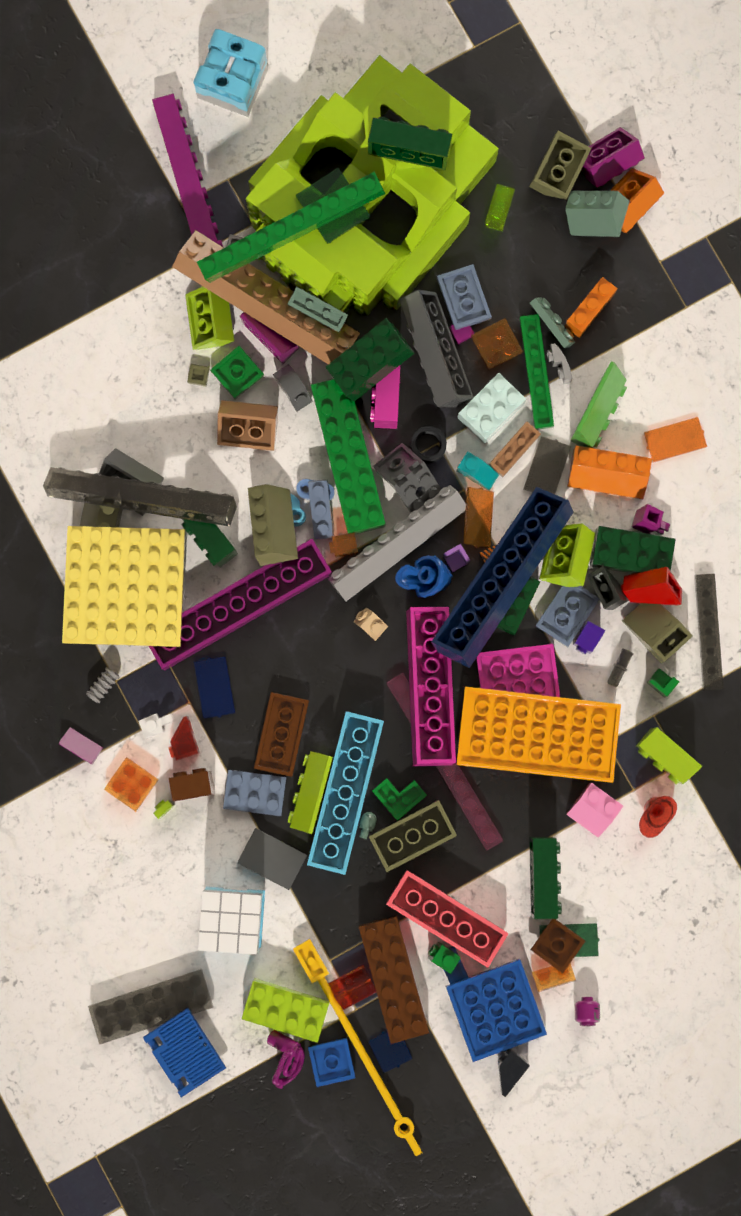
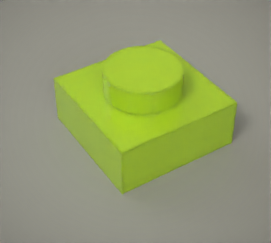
(162, 808)

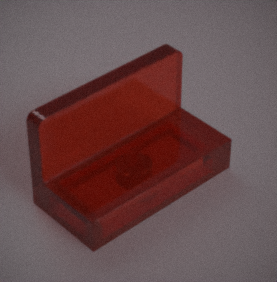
(352, 987)

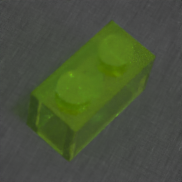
(499, 207)

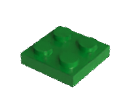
(237, 372)

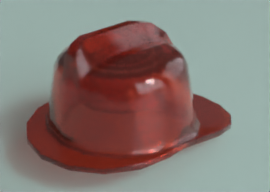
(656, 815)

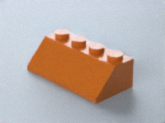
(609, 472)

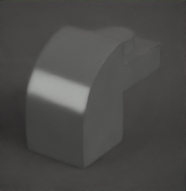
(293, 387)

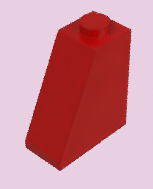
(653, 587)

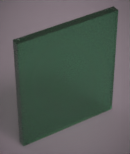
(324, 187)

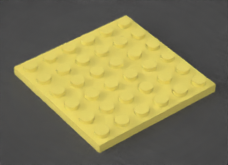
(123, 586)

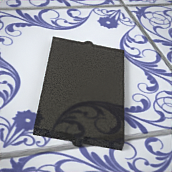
(547, 465)

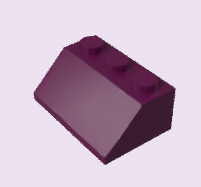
(612, 156)
(273, 341)

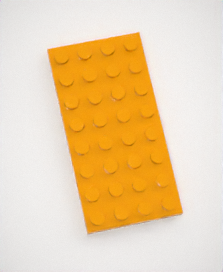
(538, 734)

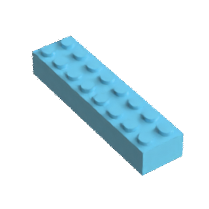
(345, 793)

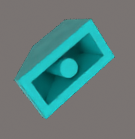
(477, 471)

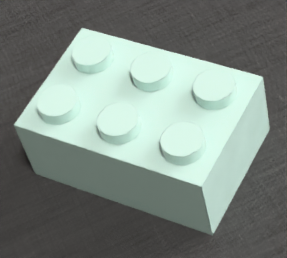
(491, 408)

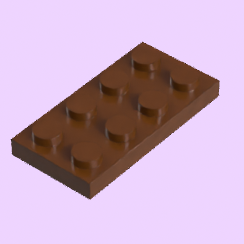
(281, 734)

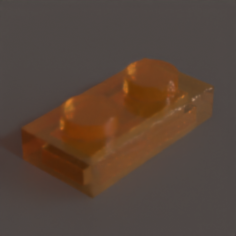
(551, 977)

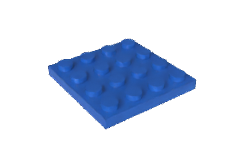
(496, 1010)

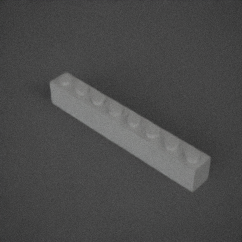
(397, 542)

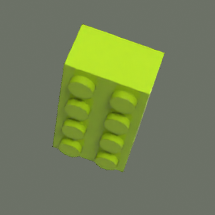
(285, 1010)

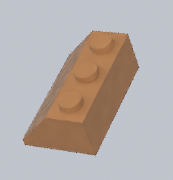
(247, 425)

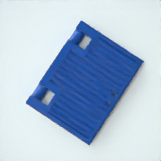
(185, 1052)

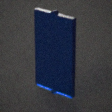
(214, 687)

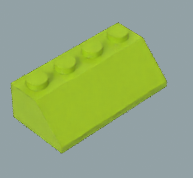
(311, 792)

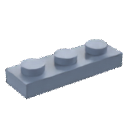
(320, 509)

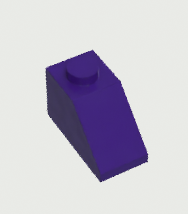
(588, 638)

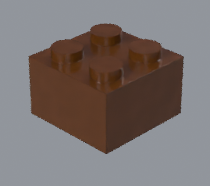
(191, 785)

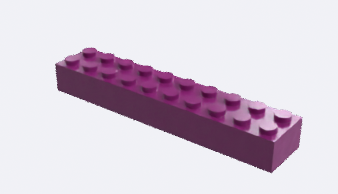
(244, 602)

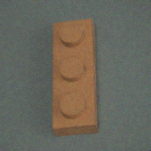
(514, 449)

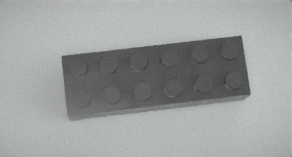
(436, 349)

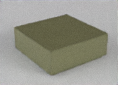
(198, 375)

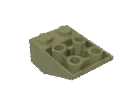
(657, 630)

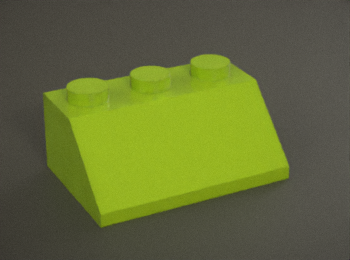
(208, 319)
(568, 556)
(668, 756)

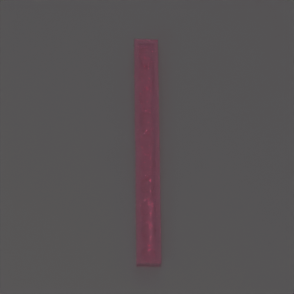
(453, 777)

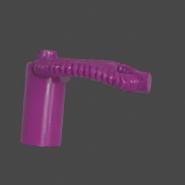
(290, 1049)

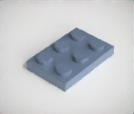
(464, 297)
(567, 613)
(254, 793)

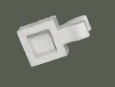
(154, 725)

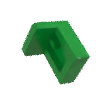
(443, 957)

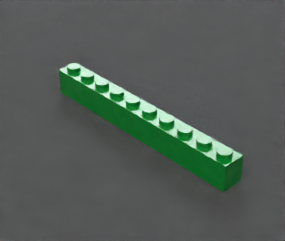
(291, 227)

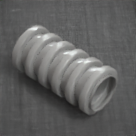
(102, 685)

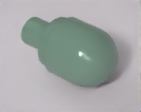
(367, 824)

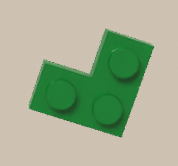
(396, 802)

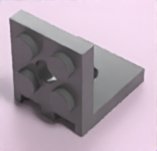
(408, 476)

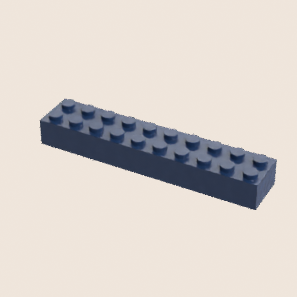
(502, 577)

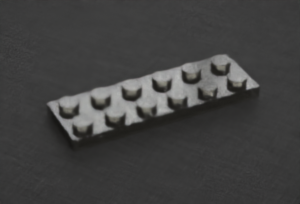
(149, 1006)

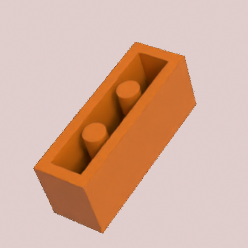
(591, 307)

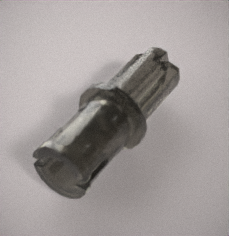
(620, 667)

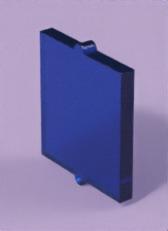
(389, 1054)

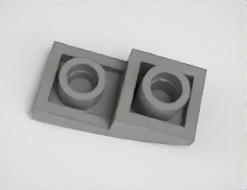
(557, 358)

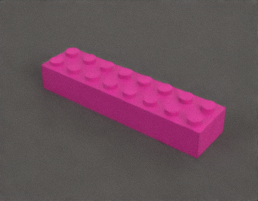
(430, 690)

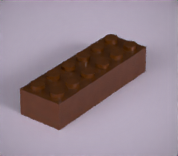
(393, 979)

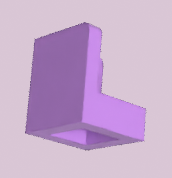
(456, 558)

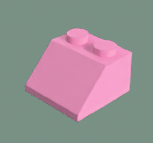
(594, 809)

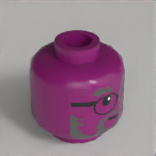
(587, 1012)

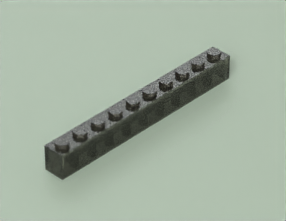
(140, 496)

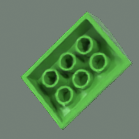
(599, 408)

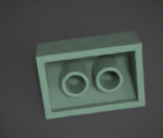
(596, 213)

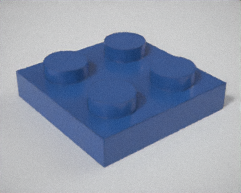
(331, 1062)

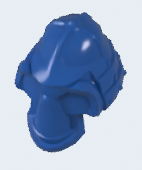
(426, 577)

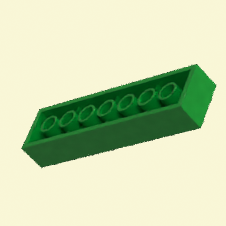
(348, 458)

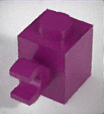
(648, 520)

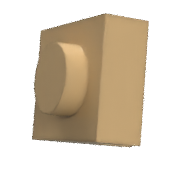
(370, 623)

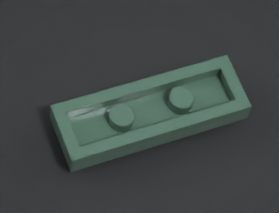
(317, 309)
(553, 321)

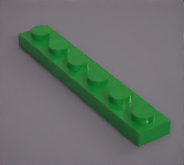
(536, 372)

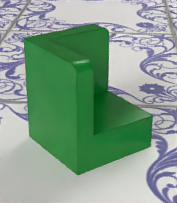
(662, 682)

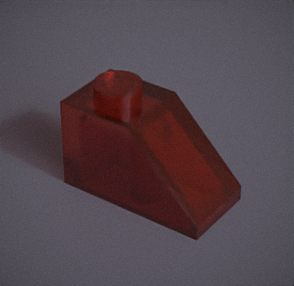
(183, 741)

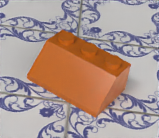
(641, 191)

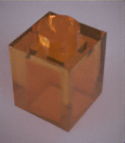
(343, 545)

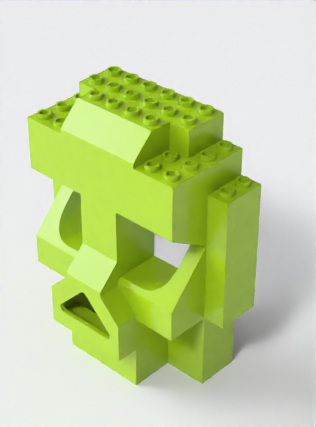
(358, 264)

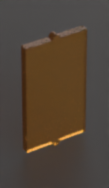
(675, 439)
(478, 517)

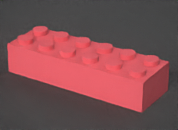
(447, 918)

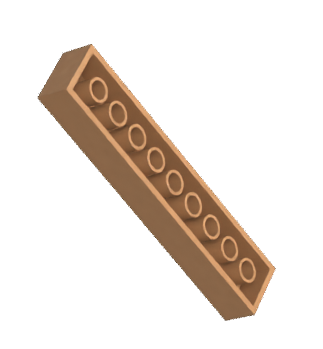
(265, 301)

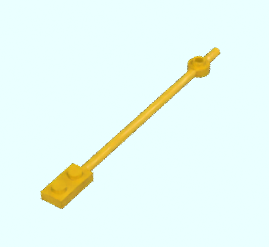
(317, 971)

